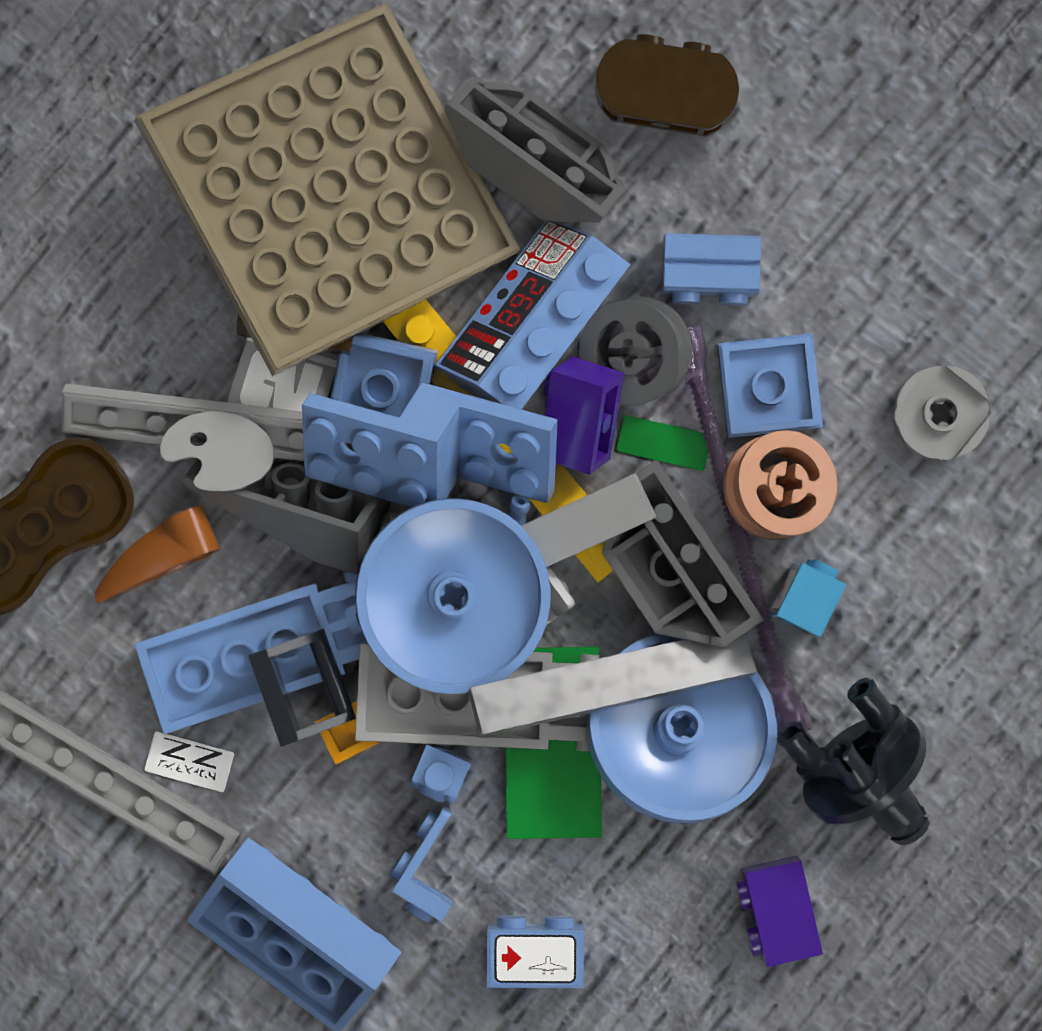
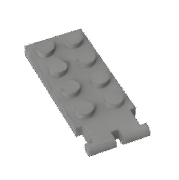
(407, 714)

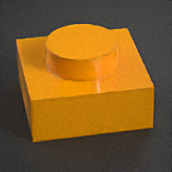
(341, 739)

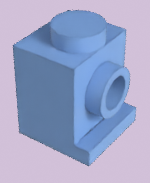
(440, 773)

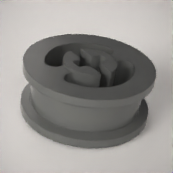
(635, 317)

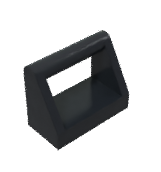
(276, 696)

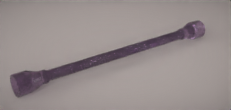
(786, 700)

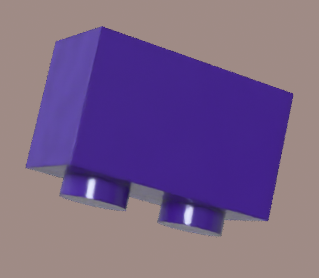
(586, 407)
(780, 911)

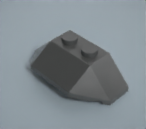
(533, 152)
(678, 571)

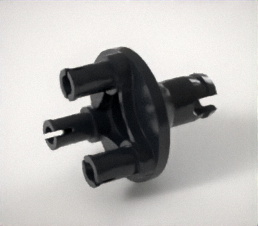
(864, 767)

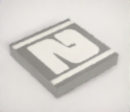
(286, 390)

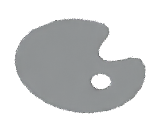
(232, 456)

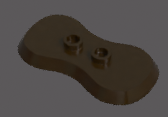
(65, 504)

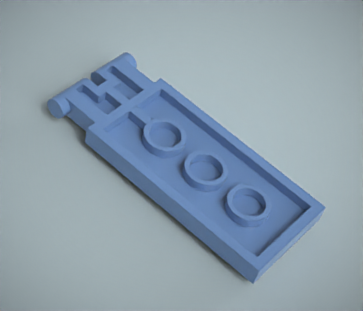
(207, 666)

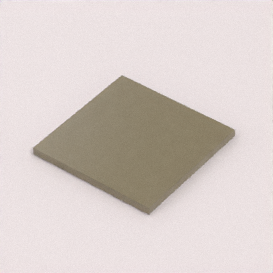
(327, 187)

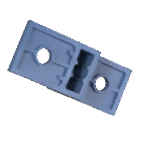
(429, 447)

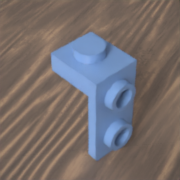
(422, 899)

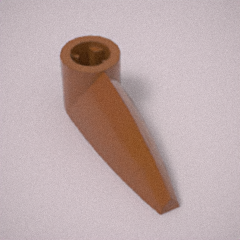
(163, 550)

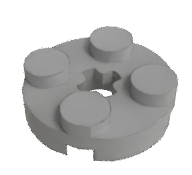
(968, 410)

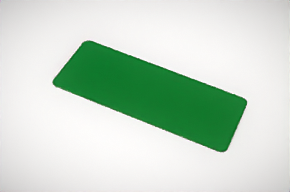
(662, 442)

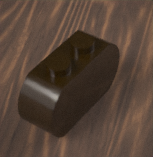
(666, 86)

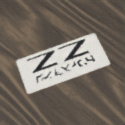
(189, 761)

